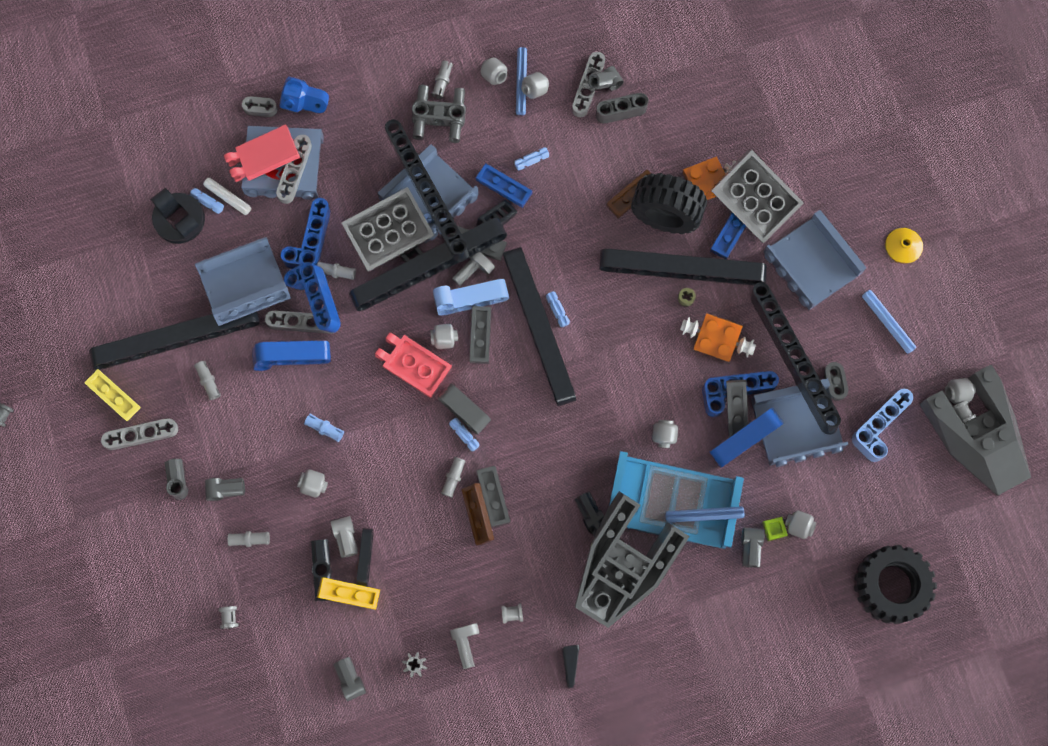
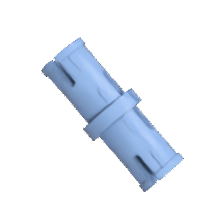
(324, 427)

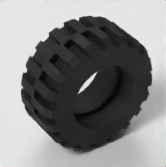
(669, 203)
(918, 573)

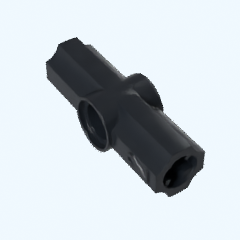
(591, 514)
(320, 556)

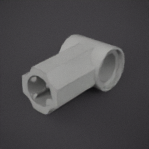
(343, 532)

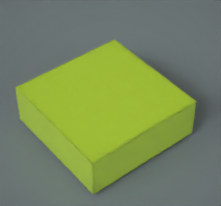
(775, 528)

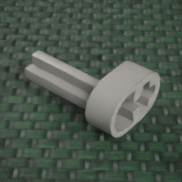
(477, 261)
(460, 636)

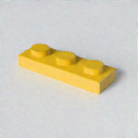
(348, 593)

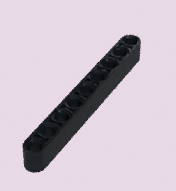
(428, 197)
(424, 266)
(682, 267)
(539, 326)
(166, 339)
(795, 366)

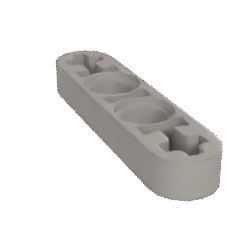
(584, 85)
(295, 169)
(300, 326)
(139, 431)

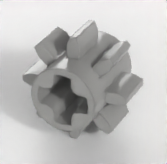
(417, 670)

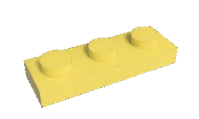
(112, 395)

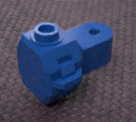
(298, 96)

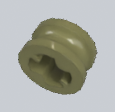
(684, 302)

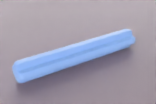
(888, 321)

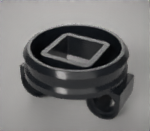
(187, 227)

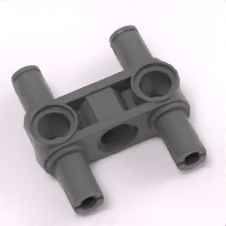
(438, 113)

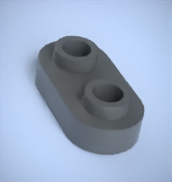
(836, 382)

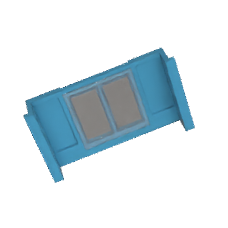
(671, 488)

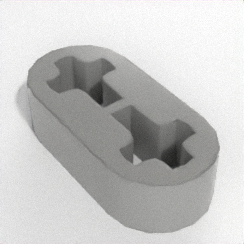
(260, 105)

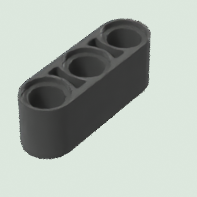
(615, 114)
(464, 408)

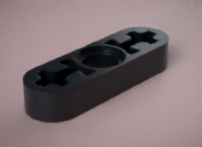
(365, 557)

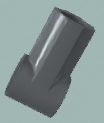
(607, 79)
(175, 477)
(218, 488)
(752, 541)
(350, 682)

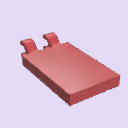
(262, 154)
(414, 364)

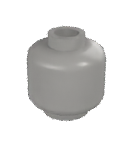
(494, 71)
(535, 85)
(443, 336)
(960, 390)
(665, 433)
(312, 483)
(800, 524)

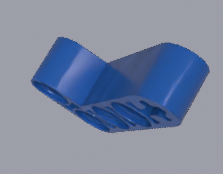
(311, 234)
(326, 317)
(290, 353)
(720, 384)
(746, 437)

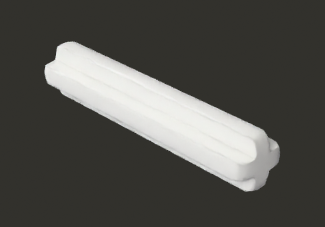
(227, 196)

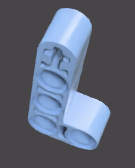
(463, 298)
(883, 420)

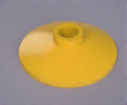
(901, 252)

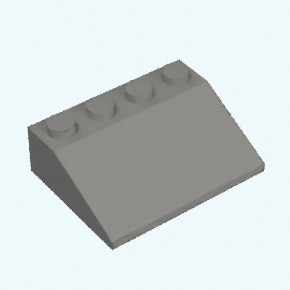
(757, 196)
(387, 229)

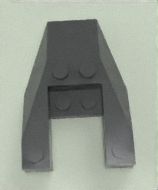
(987, 444)
(618, 574)

